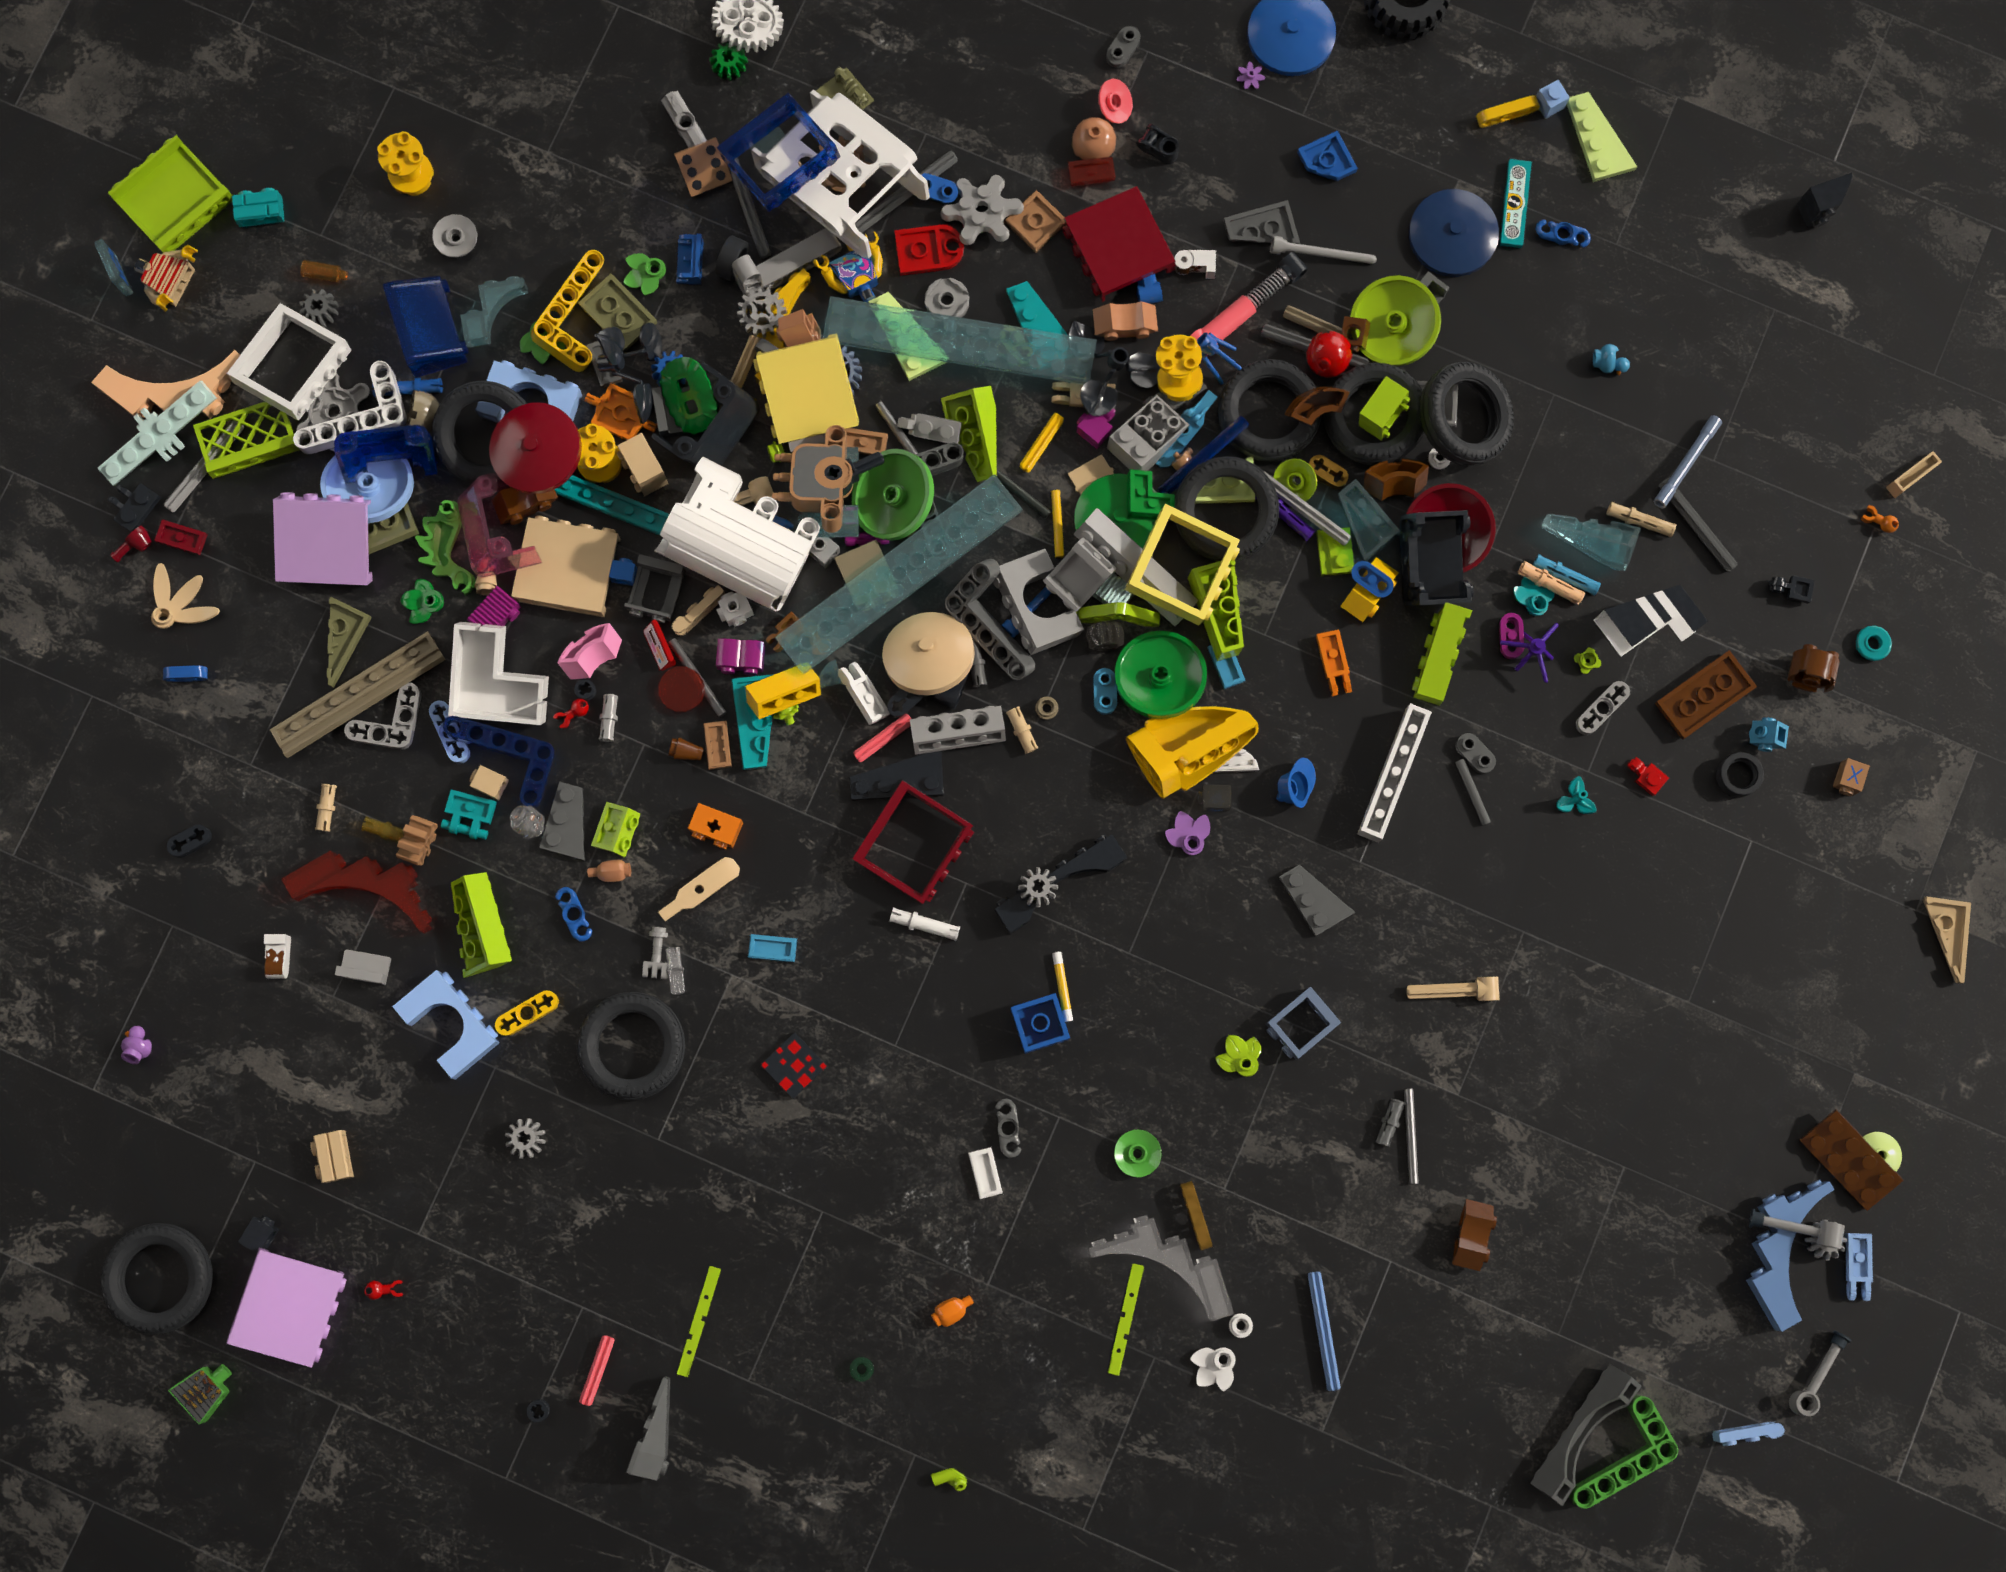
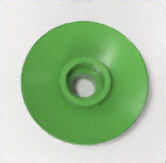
(1150, 1153)

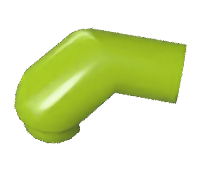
(952, 1477)

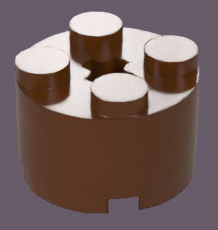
(1813, 669)

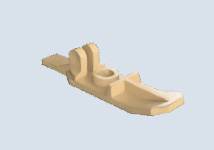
(710, 880)

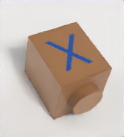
(1851, 777)

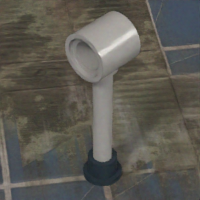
(1827, 1234)
(1838, 1342)

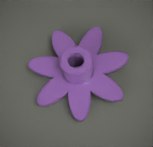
(1250, 76)

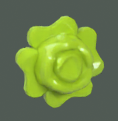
(787, 714)

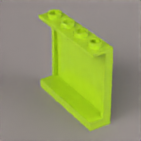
(171, 195)

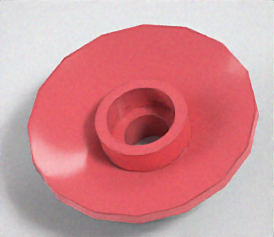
(1115, 101)

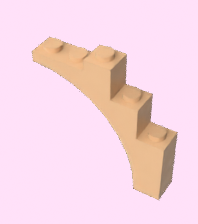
(136, 394)

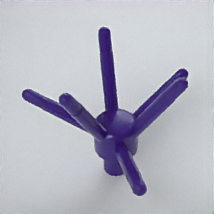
(1535, 648)

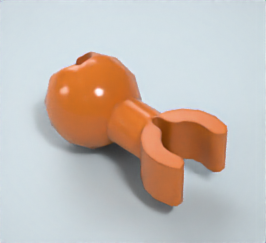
(1886, 523)

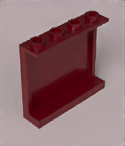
(1118, 242)

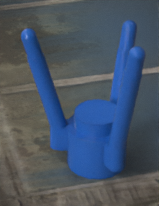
(1209, 347)

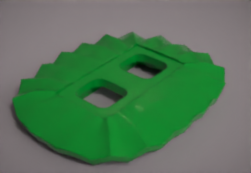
(699, 391)

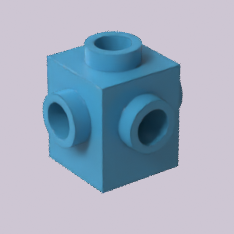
(1768, 734)

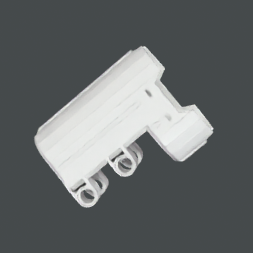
(734, 543)

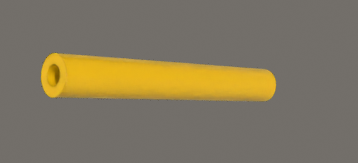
(1057, 524)

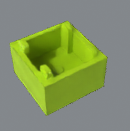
(1384, 408)

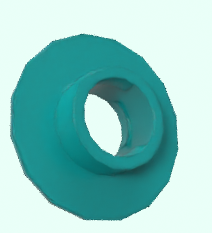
(1881, 636)

